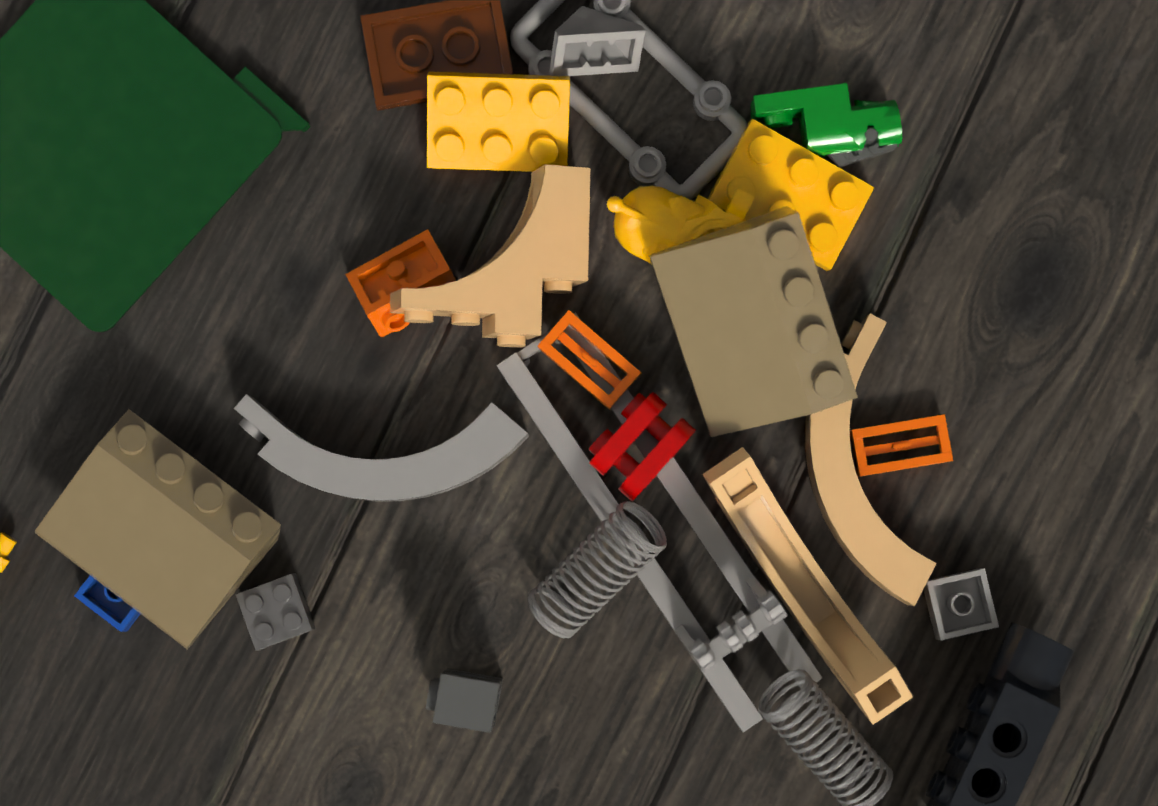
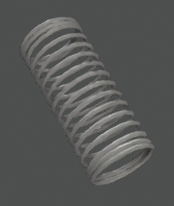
(640, 542)
(791, 705)

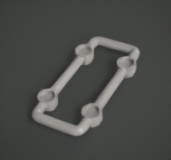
(646, 163)

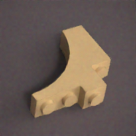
(543, 249)

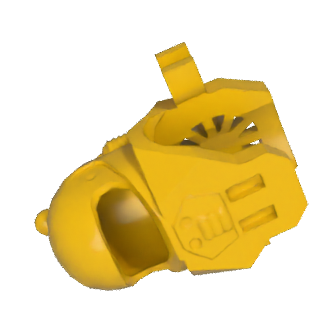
(658, 219)

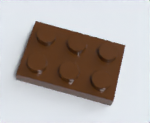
(432, 38)

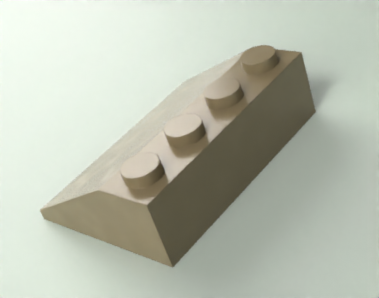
(754, 323)
(158, 529)

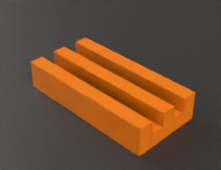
(558, 333)
(861, 452)

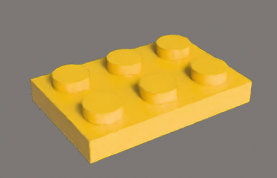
(497, 121)
(794, 177)

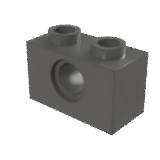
(465, 700)

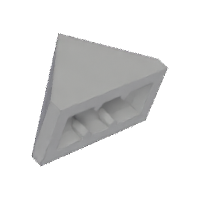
(596, 44)

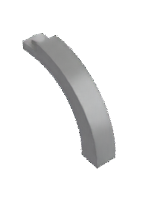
(416, 476)

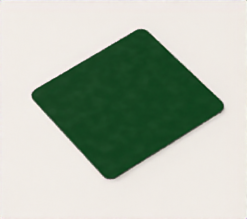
(114, 149)

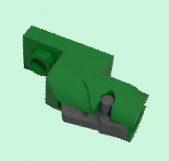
(831, 124)

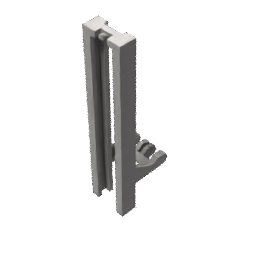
(763, 607)

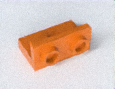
(408, 265)

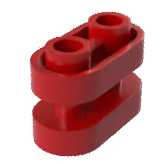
(641, 416)

